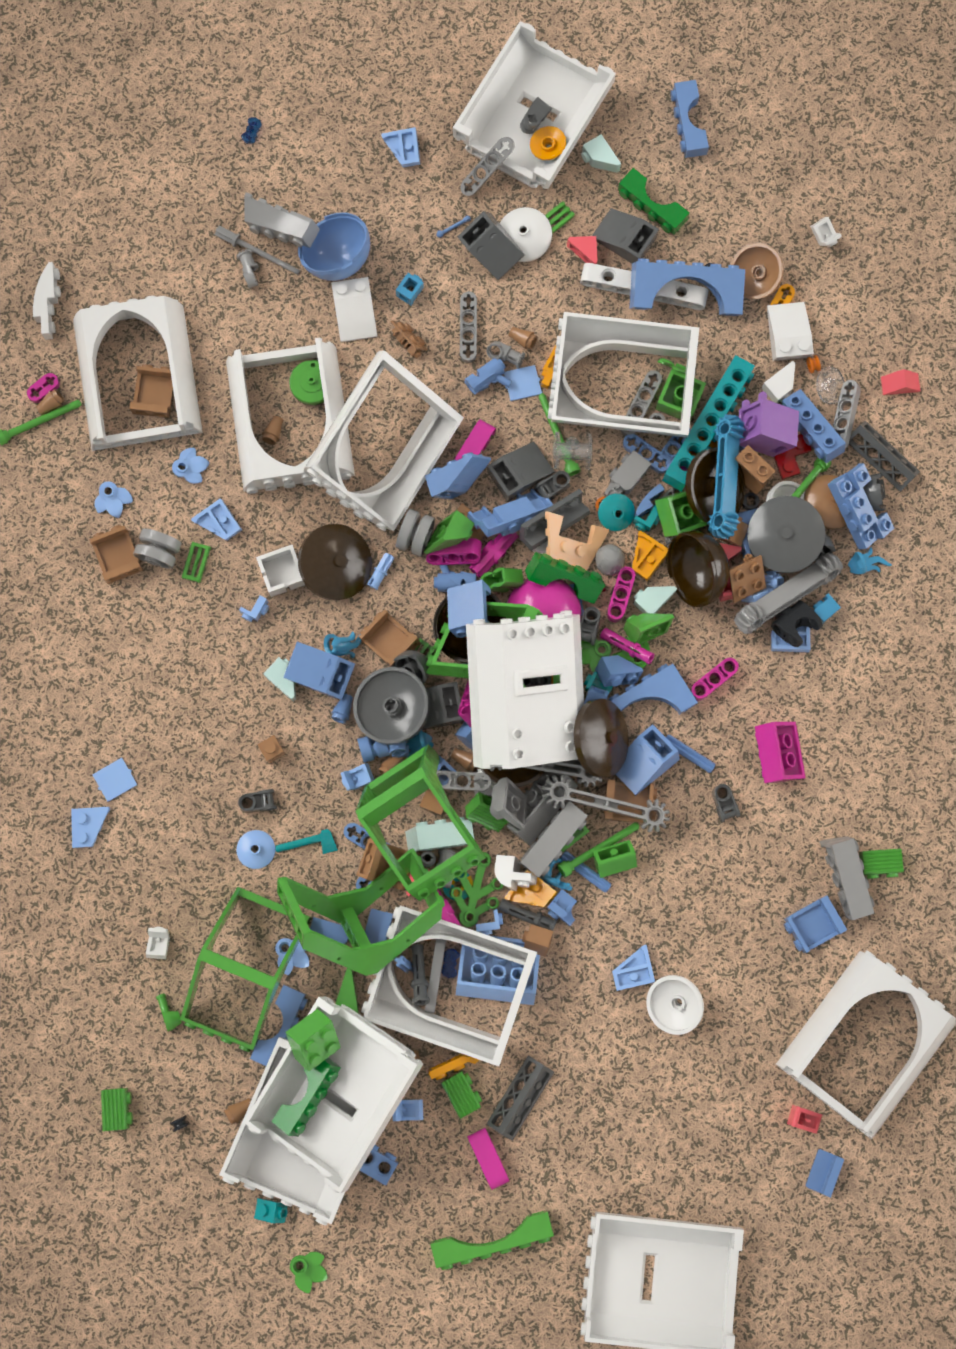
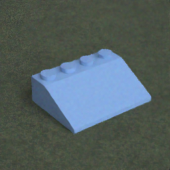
(494, 977)

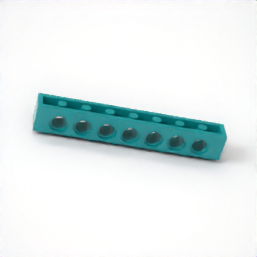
(737, 369)

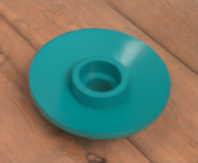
(608, 508)

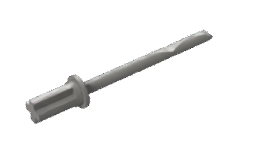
(234, 239)

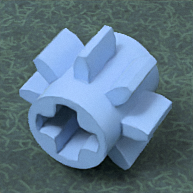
(773, 580)

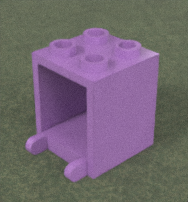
(769, 426)

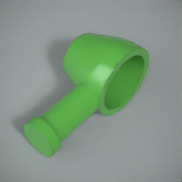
(171, 1018)

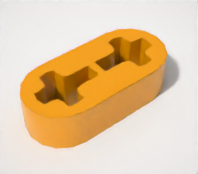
(778, 297)

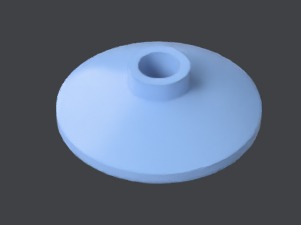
(263, 856)

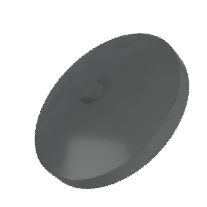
(786, 534)
(391, 705)

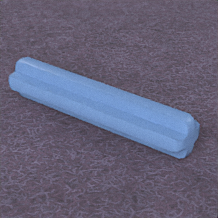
(691, 754)
(588, 873)
(404, 964)

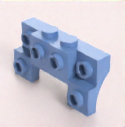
(857, 509)
(509, 516)

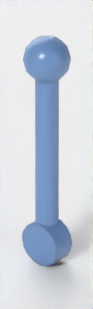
(440, 233)

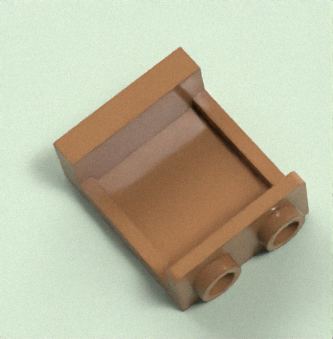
(153, 392)
(755, 470)
(115, 554)
(388, 637)
(621, 792)
(374, 863)

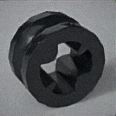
(756, 501)
(179, 1123)

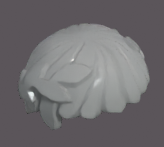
(610, 559)

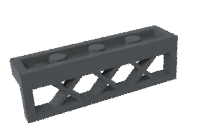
(887, 451)
(571, 510)
(523, 1100)

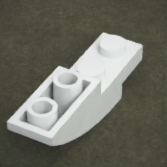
(44, 298)

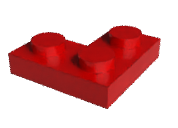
(786, 461)

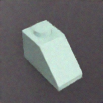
(600, 155)
(653, 598)
(275, 675)

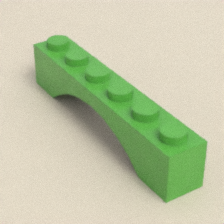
(450, 1250)

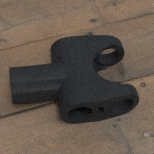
(793, 617)

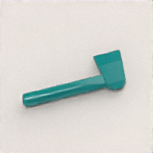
(325, 837)

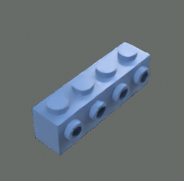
(815, 427)

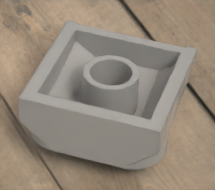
(509, 803)

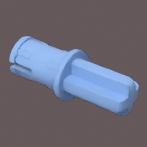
(380, 571)

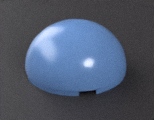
(338, 247)

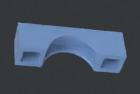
(694, 140)
(290, 1003)

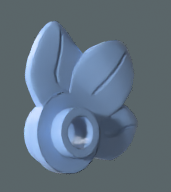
(193, 466)
(113, 502)
(298, 959)

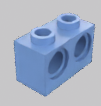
(372, 1168)

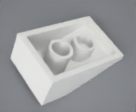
(354, 309)
(789, 331)

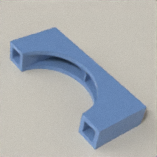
(724, 283)
(663, 686)

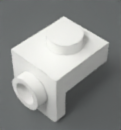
(825, 232)
(157, 943)

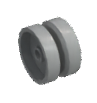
(414, 531)
(157, 548)

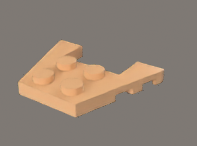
(571, 550)

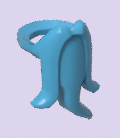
(862, 563)
(341, 645)
(419, 742)
(555, 881)

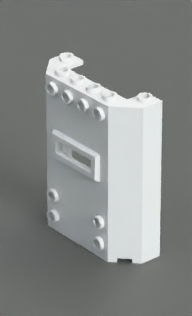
(531, 71)
(517, 723)
(371, 1079)
(276, 1171)
(690, 1285)

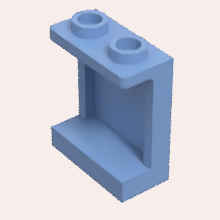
(465, 605)
(814, 924)

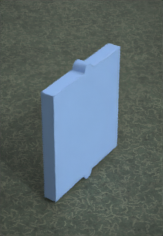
(524, 383)
(114, 779)

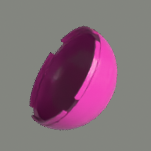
(549, 599)

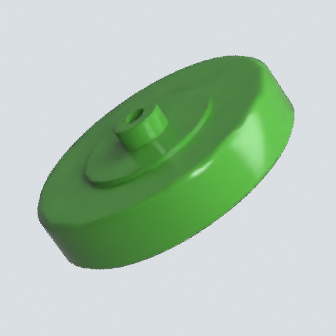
(306, 383)

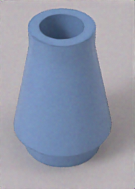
(342, 710)

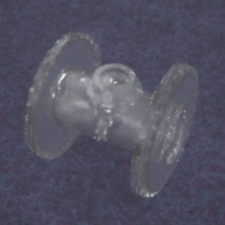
(572, 449)

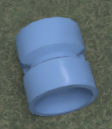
(370, 749)

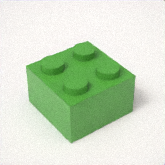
(672, 395)
(677, 514)
(313, 1039)

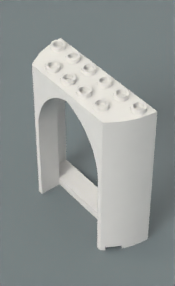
(168, 319)
(590, 334)
(256, 466)
(390, 498)
(860, 979)
(394, 1010)

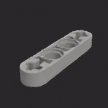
(487, 166)
(468, 327)
(644, 404)
(848, 415)
(453, 776)
(435, 975)

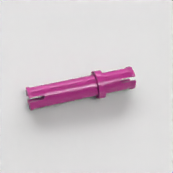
(609, 636)

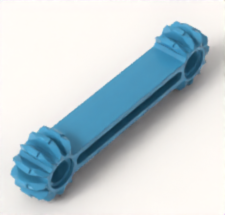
(724, 518)

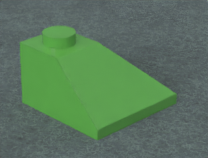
(450, 532)
(647, 626)

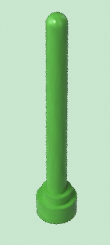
(6, 435)
(571, 466)
(819, 466)
(567, 867)

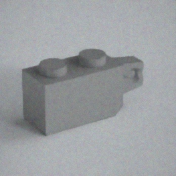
(628, 475)

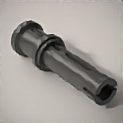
(539, 919)
(419, 983)

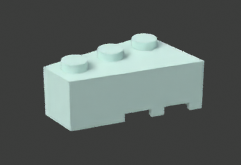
(436, 836)

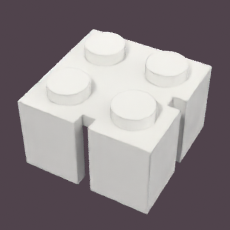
(280, 570)

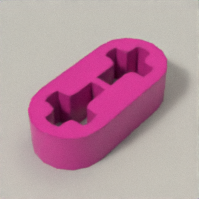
(40, 384)

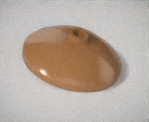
(756, 258)
(821, 498)

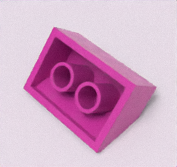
(779, 752)

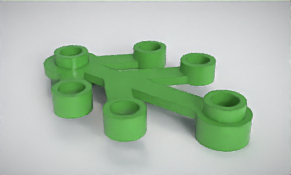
(474, 894)

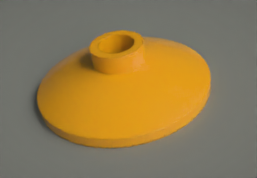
(547, 136)

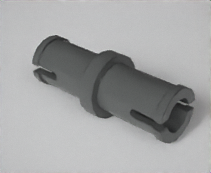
(430, 863)

